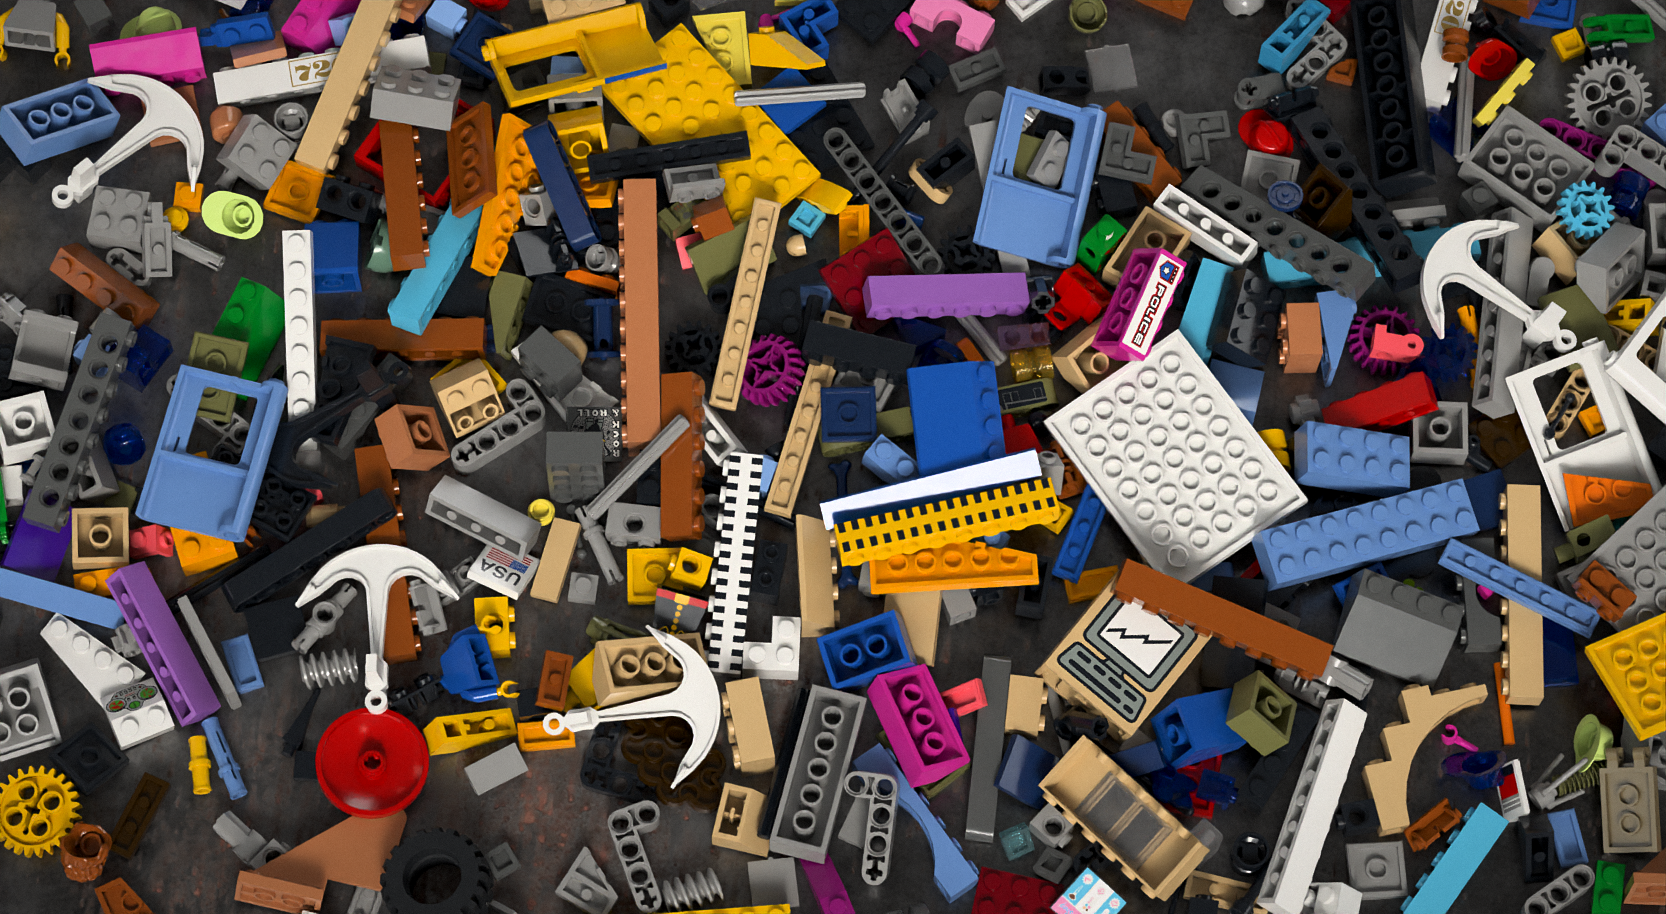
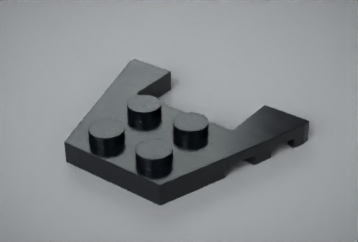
(781, 303)

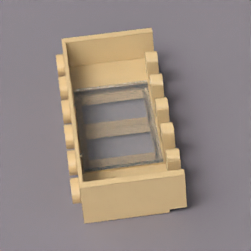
(1123, 819)

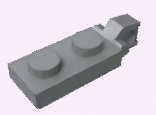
(156, 242)

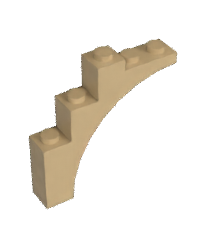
(1421, 714)

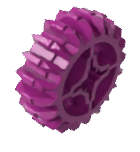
(1361, 332)
(771, 386)

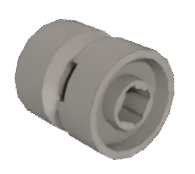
(291, 121)

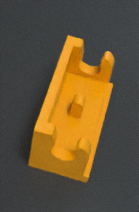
(853, 227)

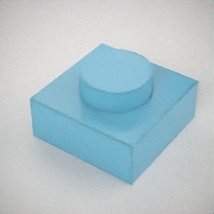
(807, 219)

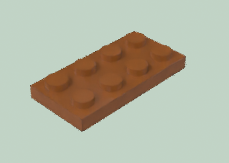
(471, 160)

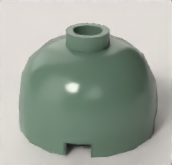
(378, 257)

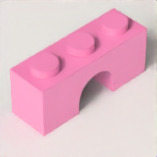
(974, 25)

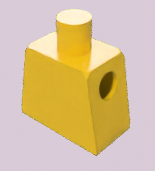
(581, 686)

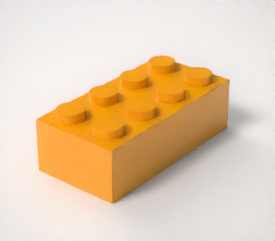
(199, 551)

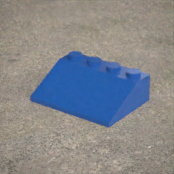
(955, 414)

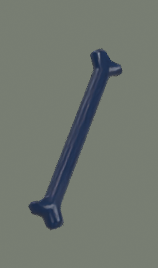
(840, 470)

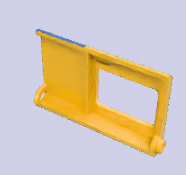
(608, 42)

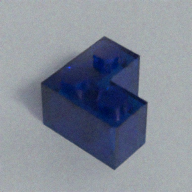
(145, 358)

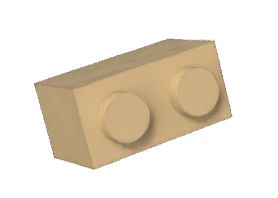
(1024, 706)

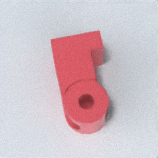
(1394, 346)

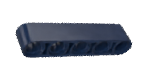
(562, 185)

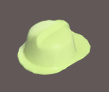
(151, 21)
(232, 214)
(1591, 741)

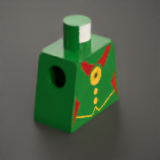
(1103, 241)

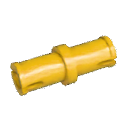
(199, 765)

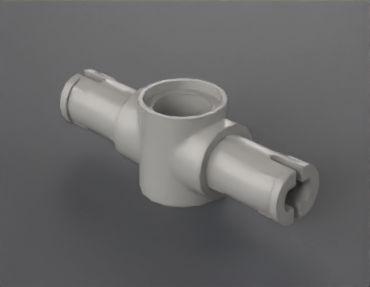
(316, 628)

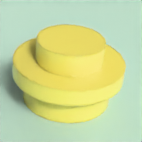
(541, 511)

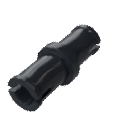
(1153, 127)

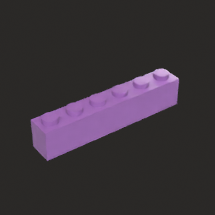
(945, 295)
(163, 643)

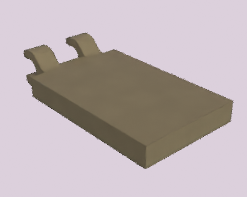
(1630, 803)

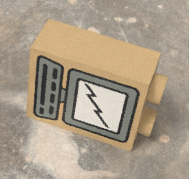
(1119, 661)

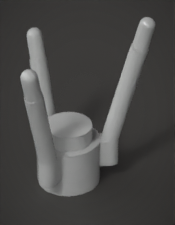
(1544, 794)

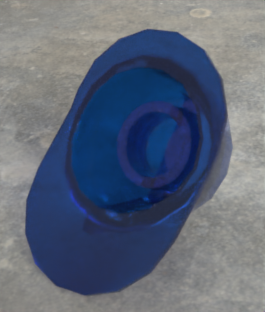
(1478, 769)

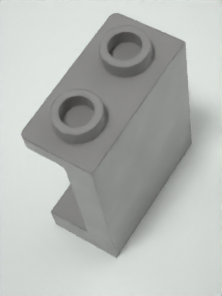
(43, 349)

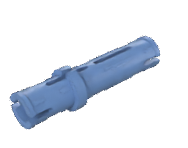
(227, 767)

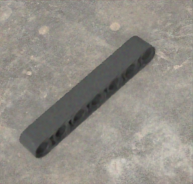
(879, 192)
(988, 749)

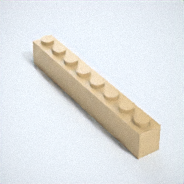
(347, 84)
(1521, 626)

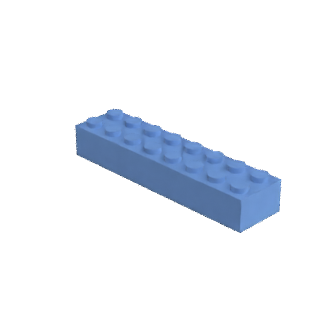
(1364, 534)

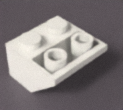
(1331, 899)

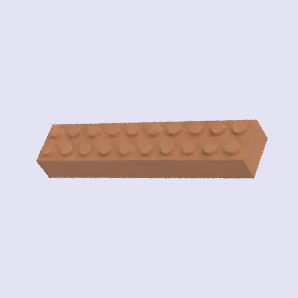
(641, 312)

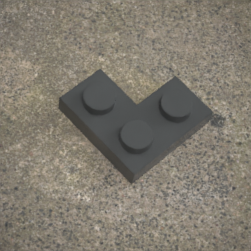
(1193, 133)
(1120, 161)

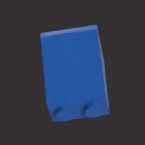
(337, 256)
(1196, 728)

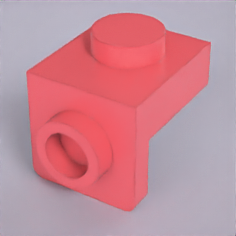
(150, 541)

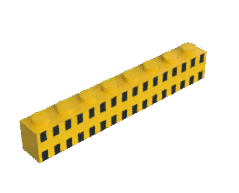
(946, 522)

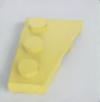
(727, 42)
(1505, 93)

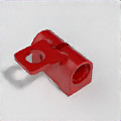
(1080, 297)

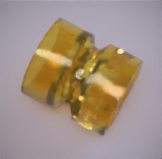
(1031, 364)

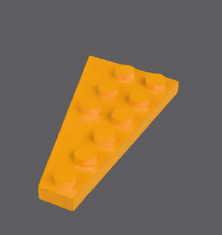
(501, 214)
(953, 567)

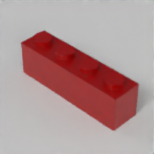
(1386, 405)

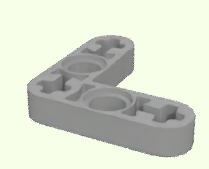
(1321, 45)

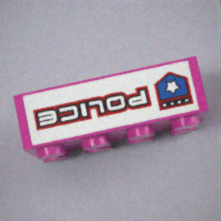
(1139, 304)

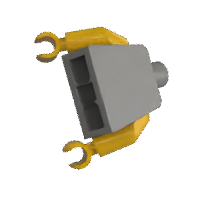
(37, 27)

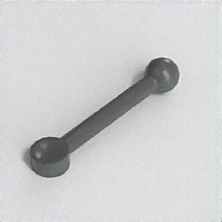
(581, 552)

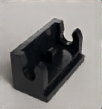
(1523, 47)

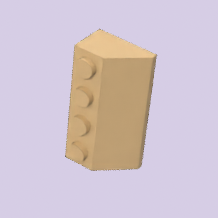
(815, 577)
(638, 669)

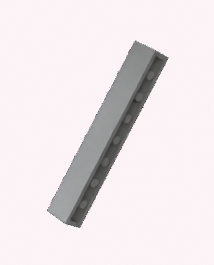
(1500, 330)

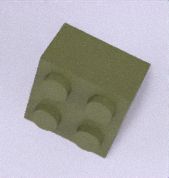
(1261, 713)

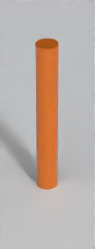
(1505, 709)

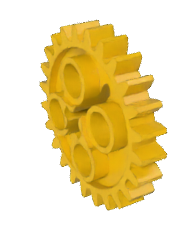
(58, 820)

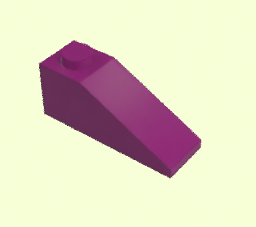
(827, 887)

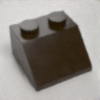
(1326, 203)

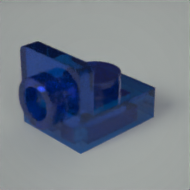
(1217, 788)

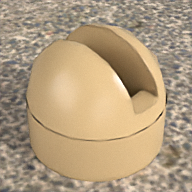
(796, 245)

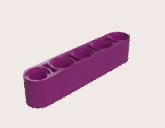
(1586, 142)

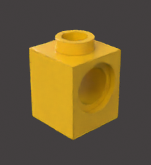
(700, 564)

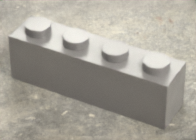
(483, 518)

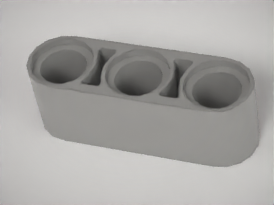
(1564, 884)

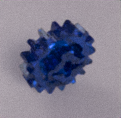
(1458, 345)

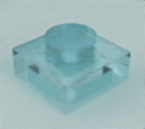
(1016, 841)

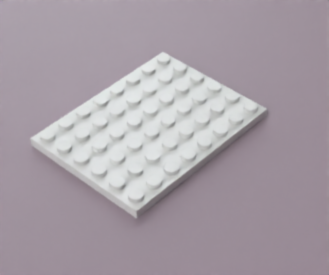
(1175, 461)

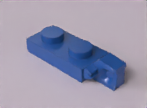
(238, 30)

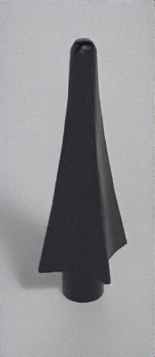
(295, 735)

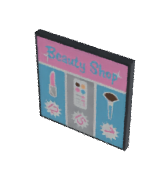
(1088, 895)

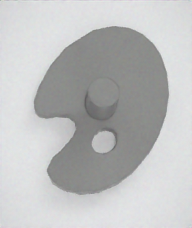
(984, 108)

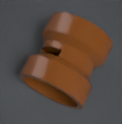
(1455, 45)

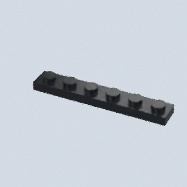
(656, 158)

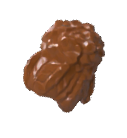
(84, 851)

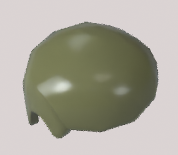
(1087, 15)

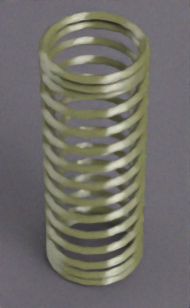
(1561, 790)

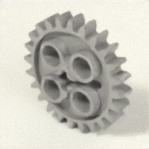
(1599, 78)

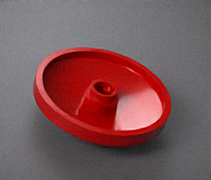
(372, 763)

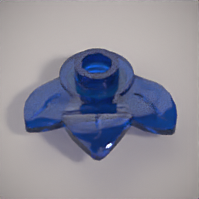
(1172, 787)

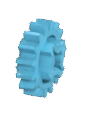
(1574, 207)

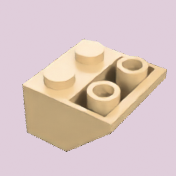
(467, 397)
(739, 820)

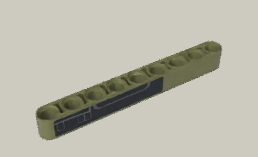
(897, 424)

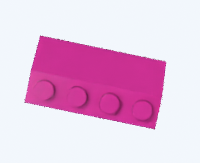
(309, 26)
(162, 56)
(917, 724)

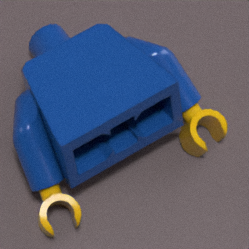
(470, 667)

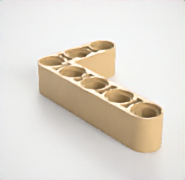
(1645, 354)

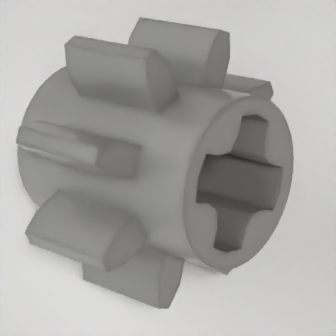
(1304, 409)
(125, 642)

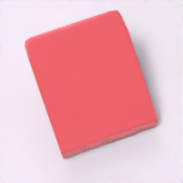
(681, 243)

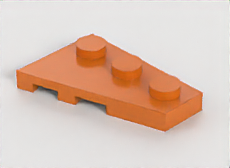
(1595, 497)

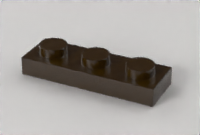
(138, 815)

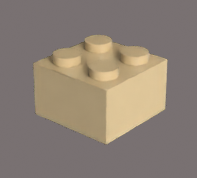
(100, 538)

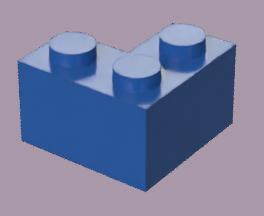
(809, 22)

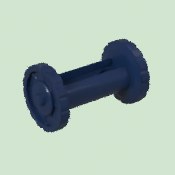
(1285, 197)
(602, 327)

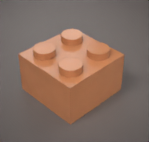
(1300, 338)
(412, 437)

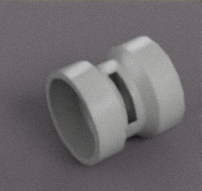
(603, 259)

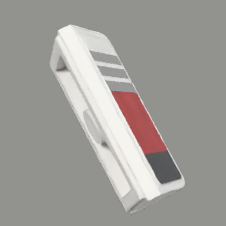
(1513, 792)

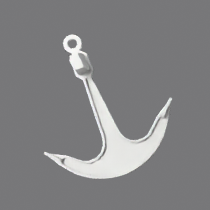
(165, 116)
(1452, 262)
(377, 569)
(694, 700)

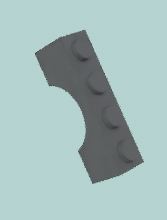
(362, 416)
(1479, 628)

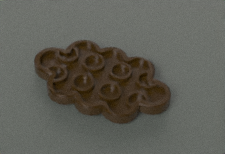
(658, 749)

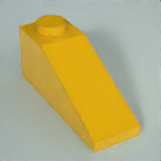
(781, 50)
(1629, 314)
(468, 730)

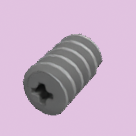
(329, 668)
(691, 890)

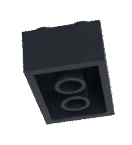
(1245, 318)

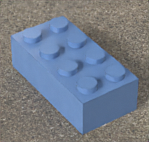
(57, 121)
(1351, 459)

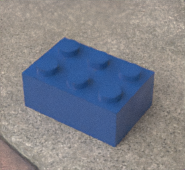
(866, 650)

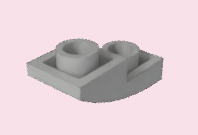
(458, 580)

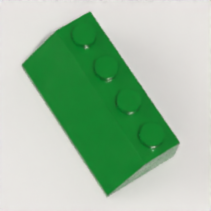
(253, 317)

